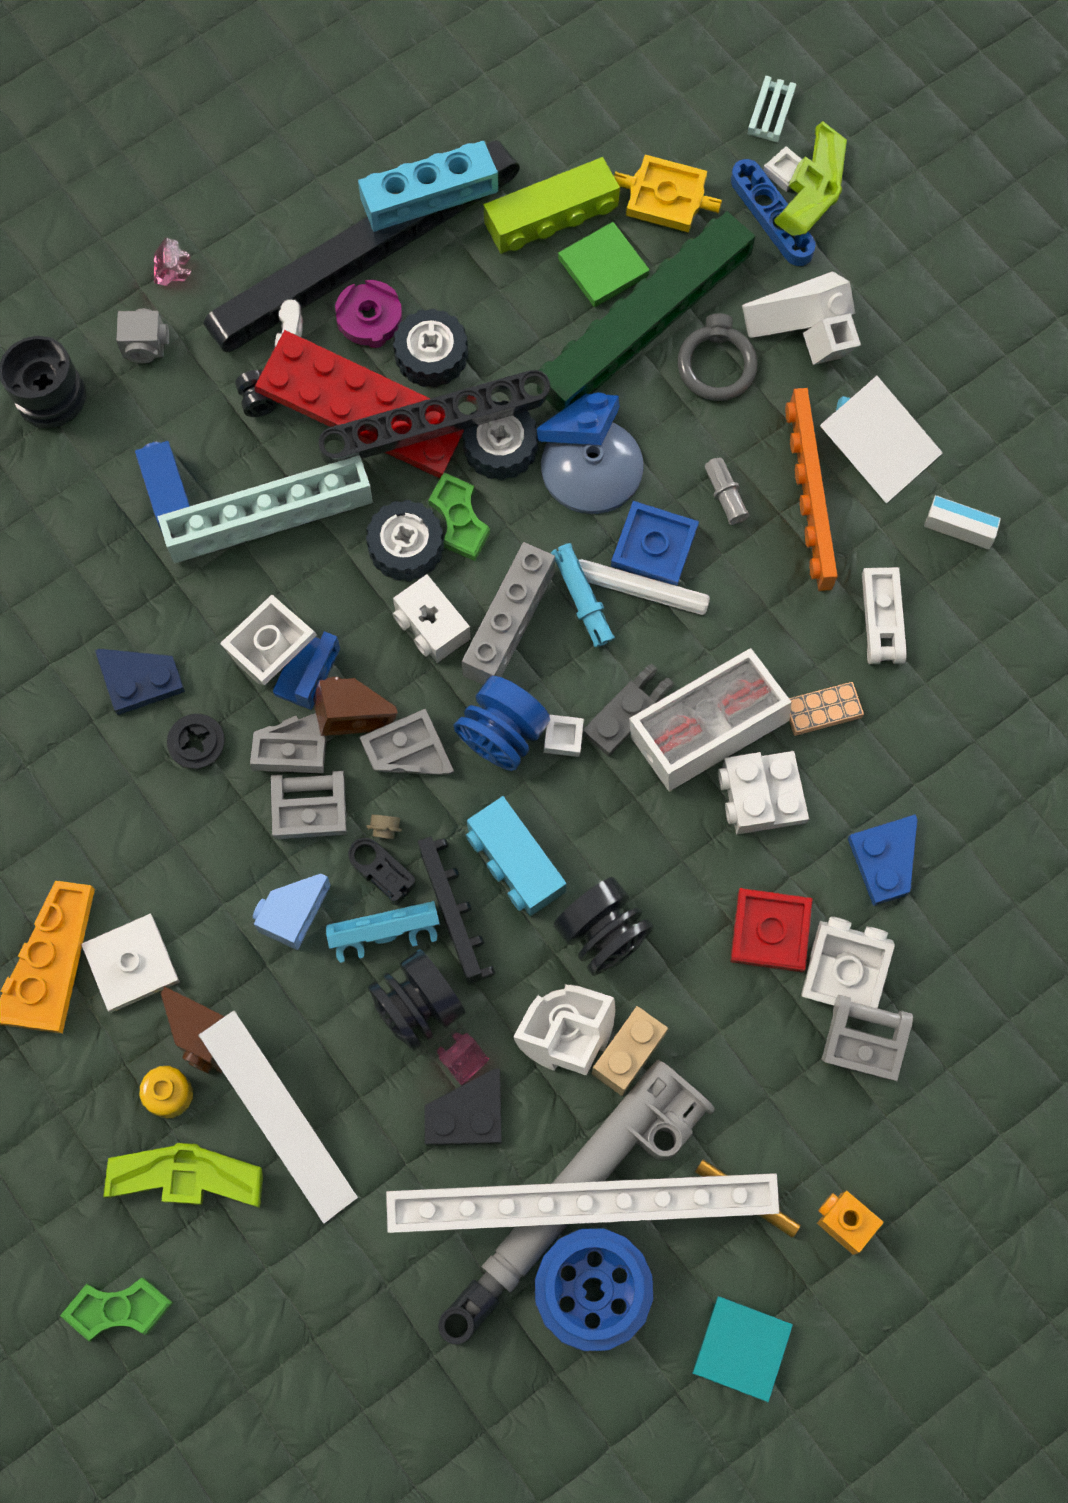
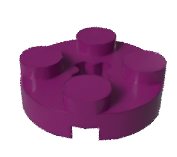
(372, 330)

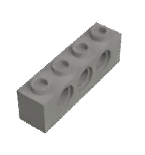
(509, 614)

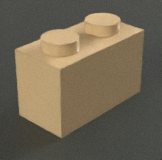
(629, 1050)

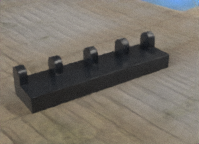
(451, 911)

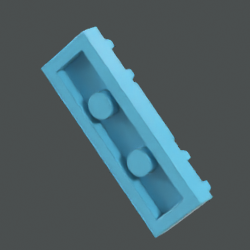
(382, 928)

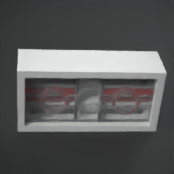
(710, 719)

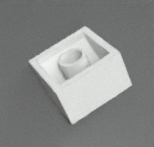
(267, 640)

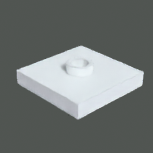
(130, 963)

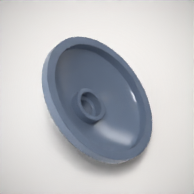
(593, 483)

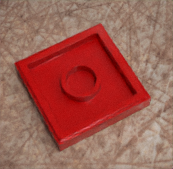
(771, 930)

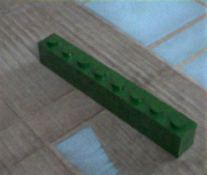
(647, 310)

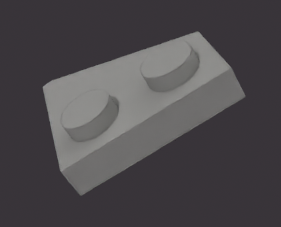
(289, 747)

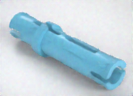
(588, 608)

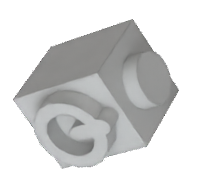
(141, 335)

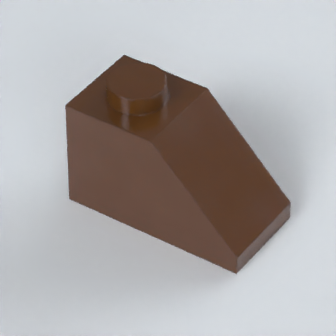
(350, 707)

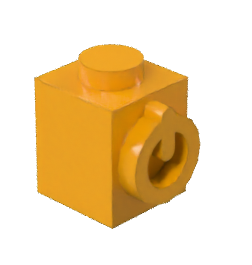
(848, 1221)

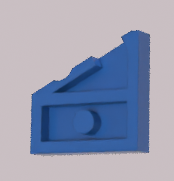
(582, 421)
(886, 858)

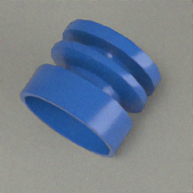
(502, 722)

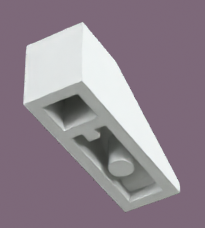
(799, 306)

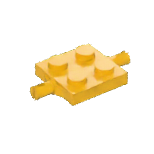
(667, 193)

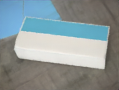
(962, 522)

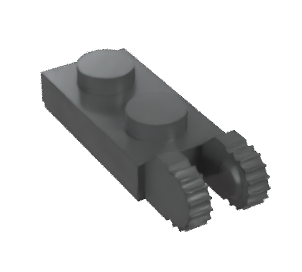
(612, 724)

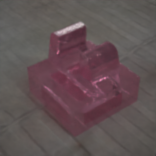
(167, 263)
(462, 1058)

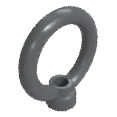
(717, 330)

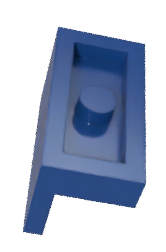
(303, 672)

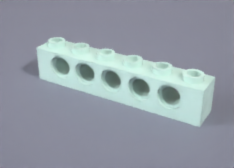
(265, 509)

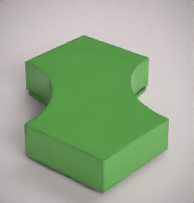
(464, 530)
(134, 1307)

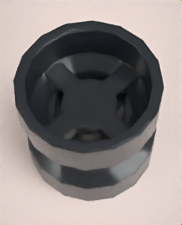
(253, 403)

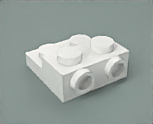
(763, 791)
(848, 963)

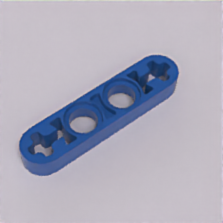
(766, 214)

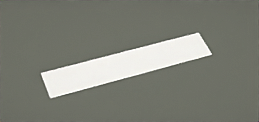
(278, 1116)

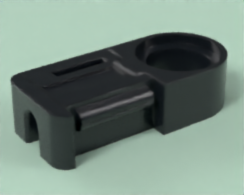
(385, 871)

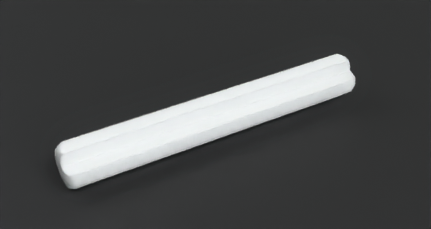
(645, 587)

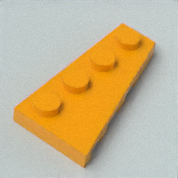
(45, 974)

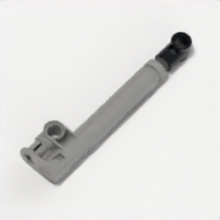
(649, 1108)

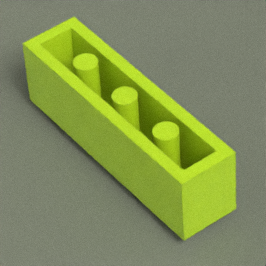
(551, 205)

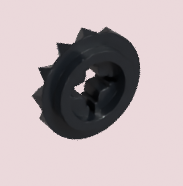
(201, 726)

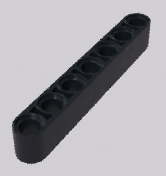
(446, 405)

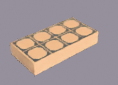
(824, 708)

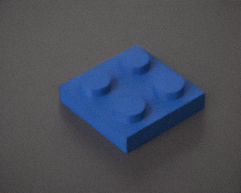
(654, 543)

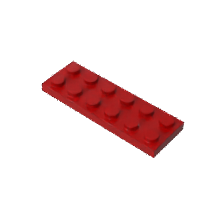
(342, 392)

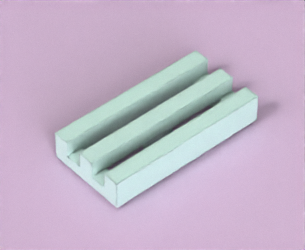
(777, 88)

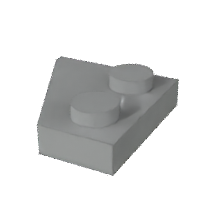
(407, 747)

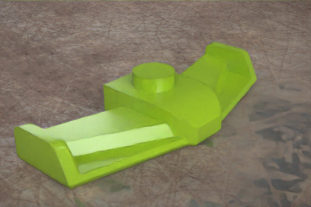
(815, 182)
(184, 1175)

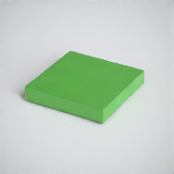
(603, 264)

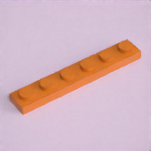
(813, 498)

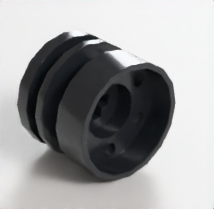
(42, 381)
(599, 921)
(416, 1000)

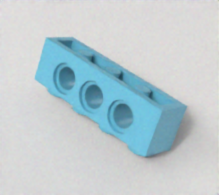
(420, 199)

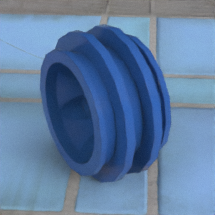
(635, 1291)

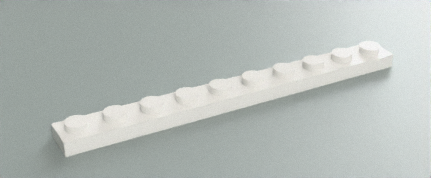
(581, 1202)

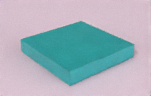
(742, 1349)

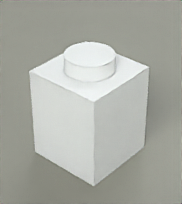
(831, 338)

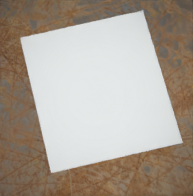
(881, 439)

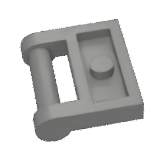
(308, 815)
(865, 1050)

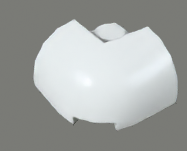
(567, 1028)

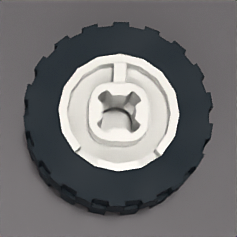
(430, 347)
(502, 446)
(405, 540)

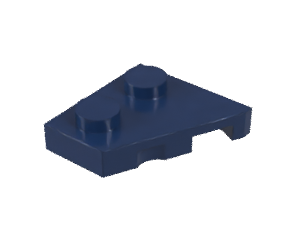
(138, 678)

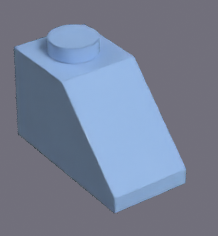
(291, 910)

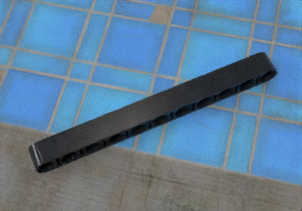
(330, 267)

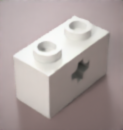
(427, 601)

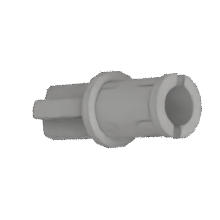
(726, 491)

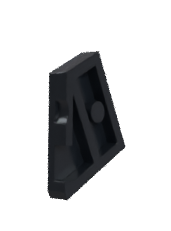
(466, 1114)

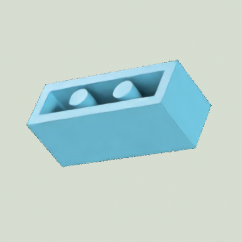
(515, 857)

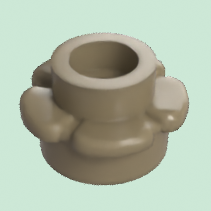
(384, 826)

